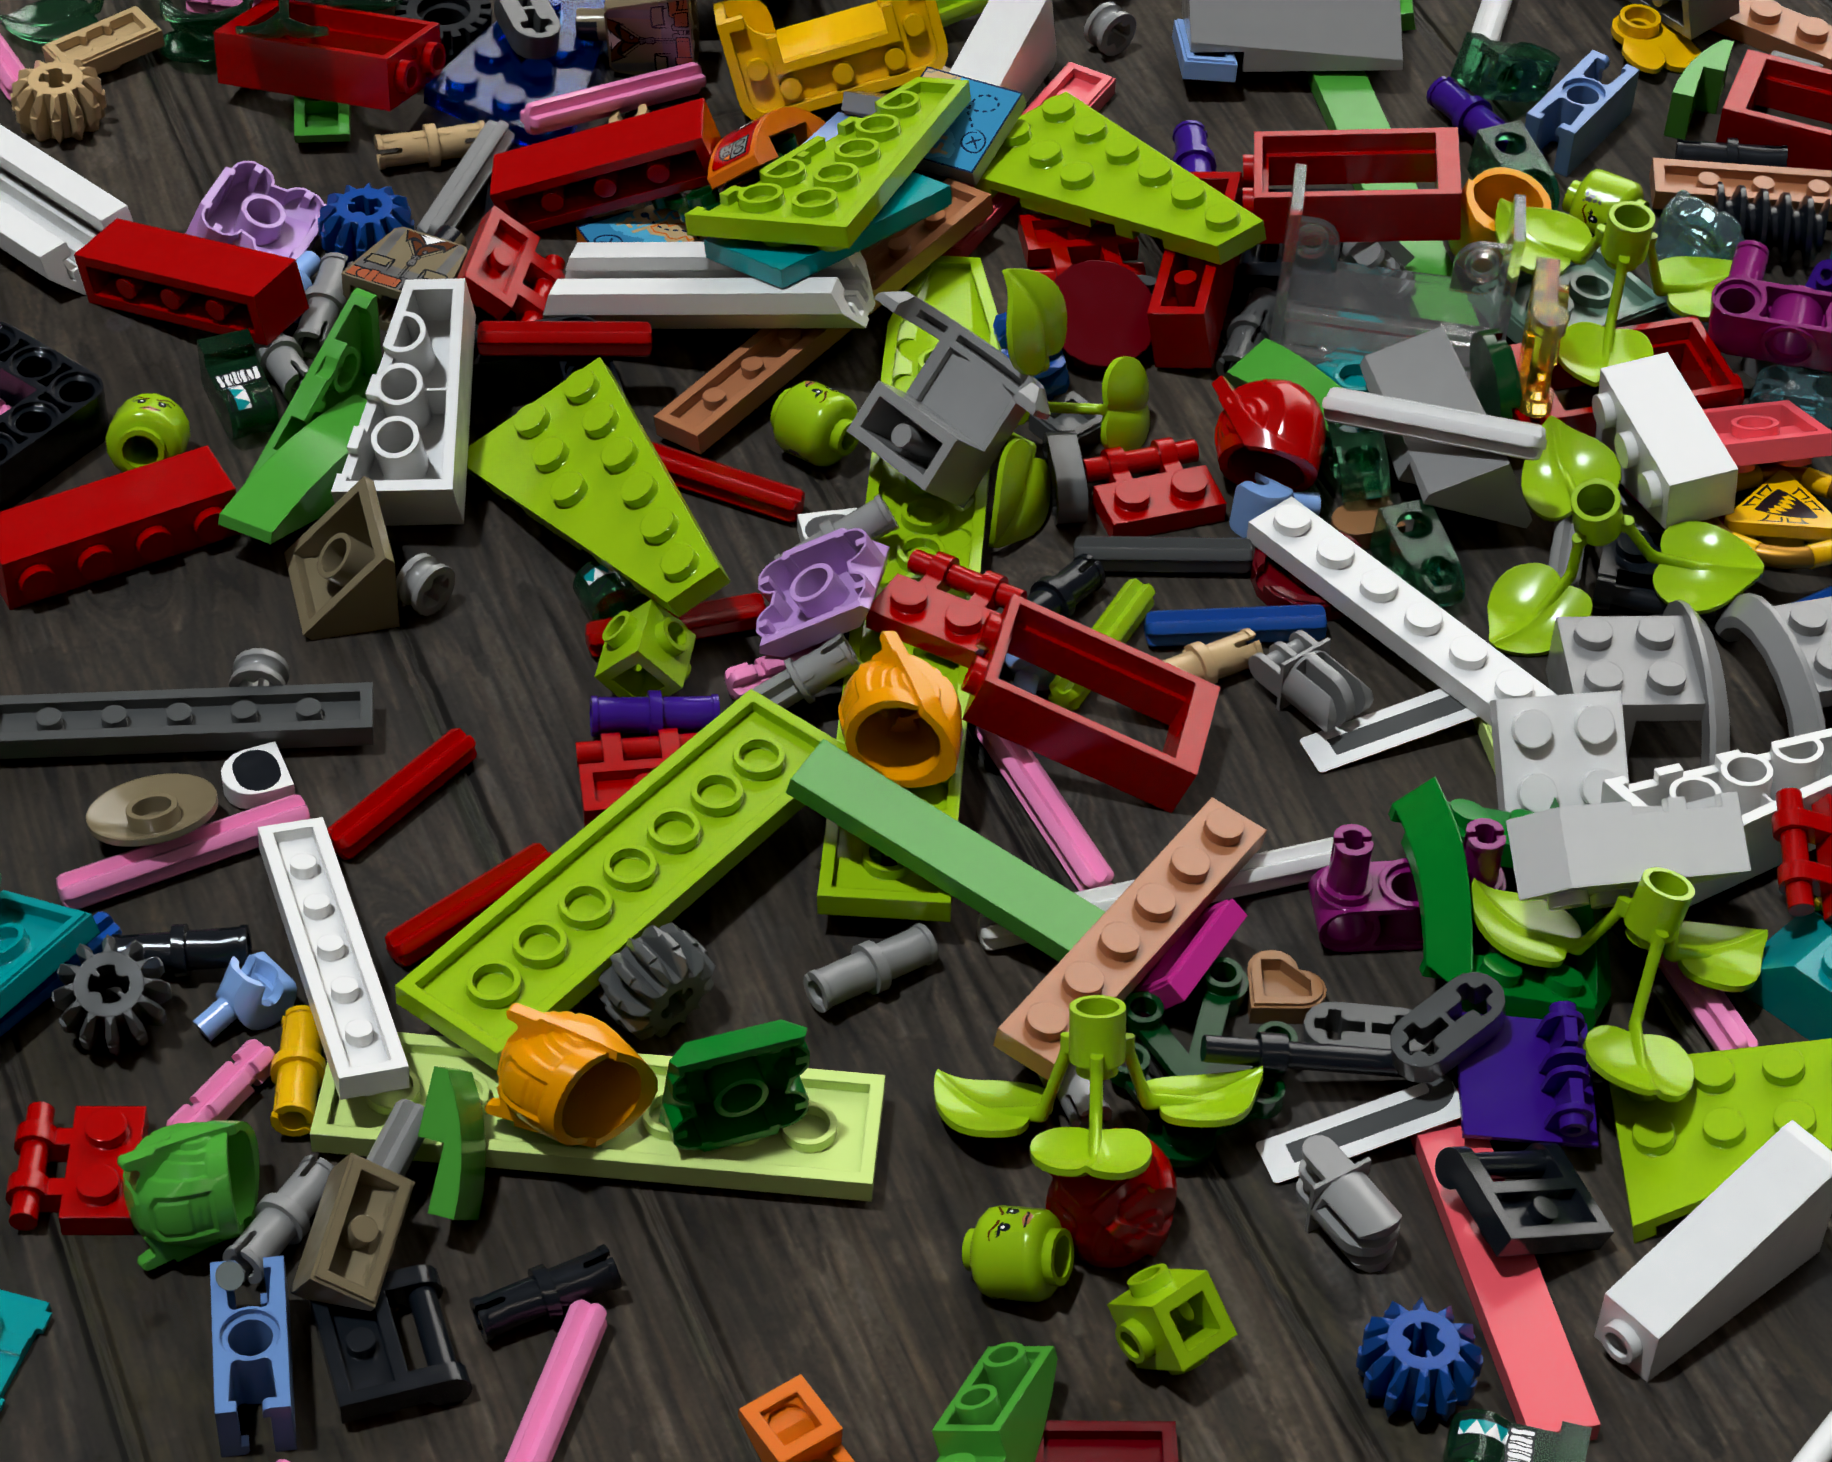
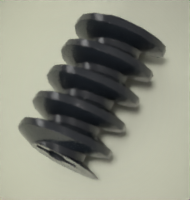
(1777, 224)

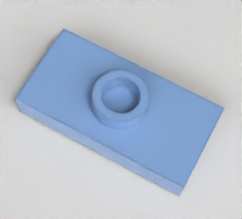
(1202, 65)

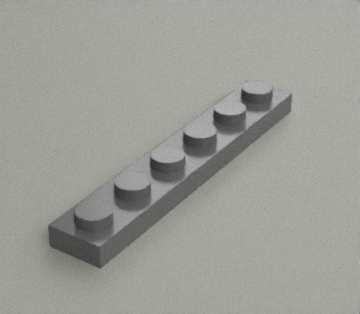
(186, 720)

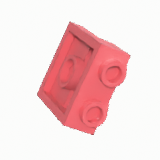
(1770, 434)

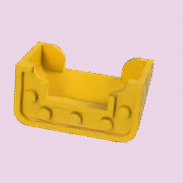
(821, 58)

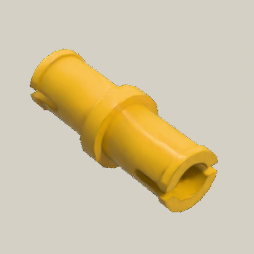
(297, 1073)

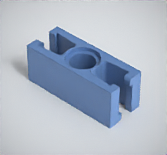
(1582, 110)
(256, 1378)

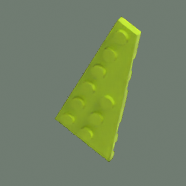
(1089, 169)
(836, 187)
(598, 483)
(1737, 1102)

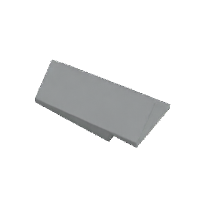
(1299, 33)
(1446, 475)

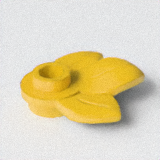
(1649, 42)

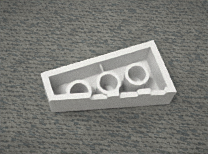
(418, 409)
(1792, 763)

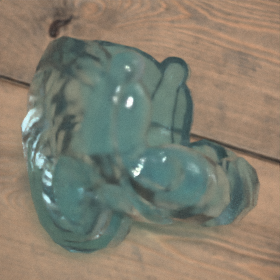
(1692, 221)

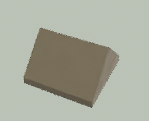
(345, 569)

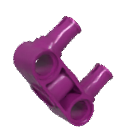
(1769, 318)
(1376, 902)

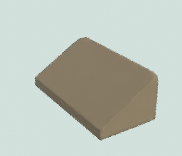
(353, 1234)

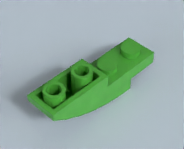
(999, 1407)

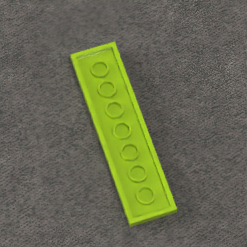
(616, 878)

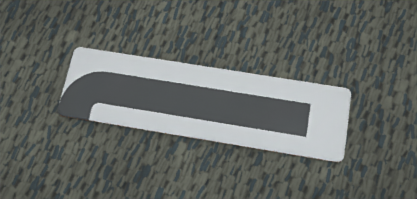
(1385, 729)
(1366, 1125)

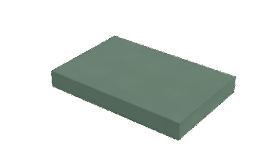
(1590, 297)

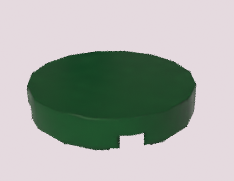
(1494, 373)

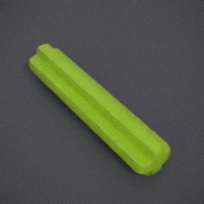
(1118, 622)

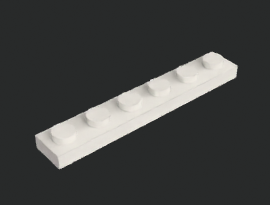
(1390, 608)
(333, 959)

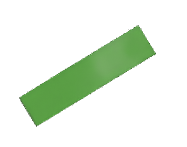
(296, 479)

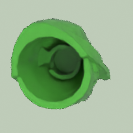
(191, 1187)

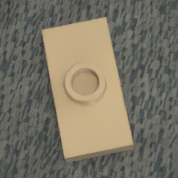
(108, 41)

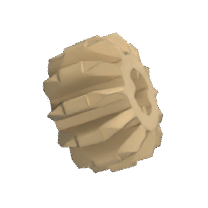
(58, 100)

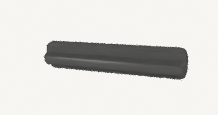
(1167, 554)

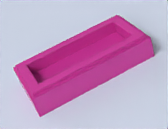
(1192, 954)

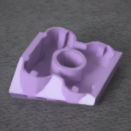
(256, 214)
(819, 590)

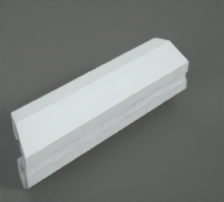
(49, 211)
(682, 289)

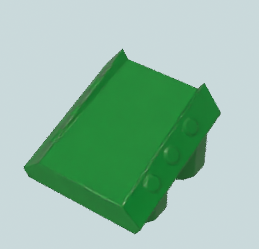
(736, 1086)

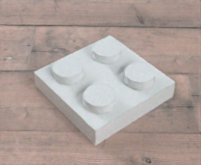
(1557, 748)

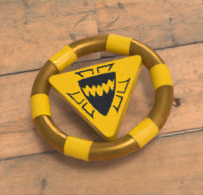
(1784, 516)

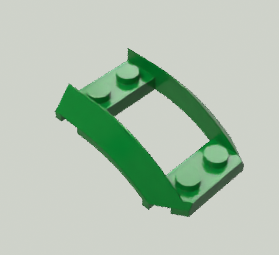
(1441, 878)

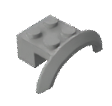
(955, 410)
(1796, 648)
(1659, 663)

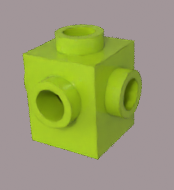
(645, 652)
(1170, 1319)

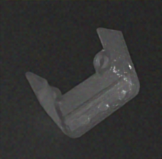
(1349, 310)

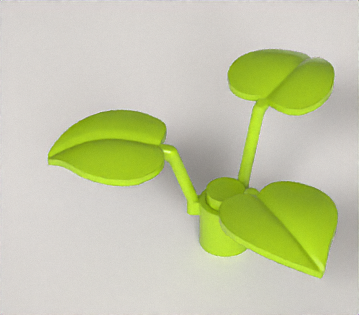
(1624, 245)
(1034, 332)
(1582, 480)
(1706, 953)
(1097, 1048)

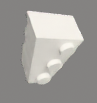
(1664, 442)
(1607, 847)

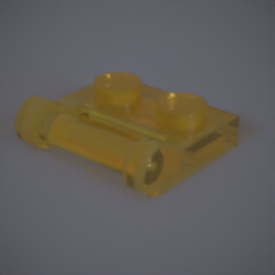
(1540, 344)

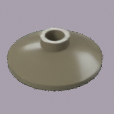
(152, 810)

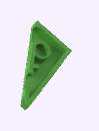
(337, 372)

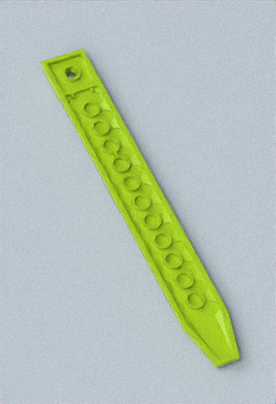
(850, 868)

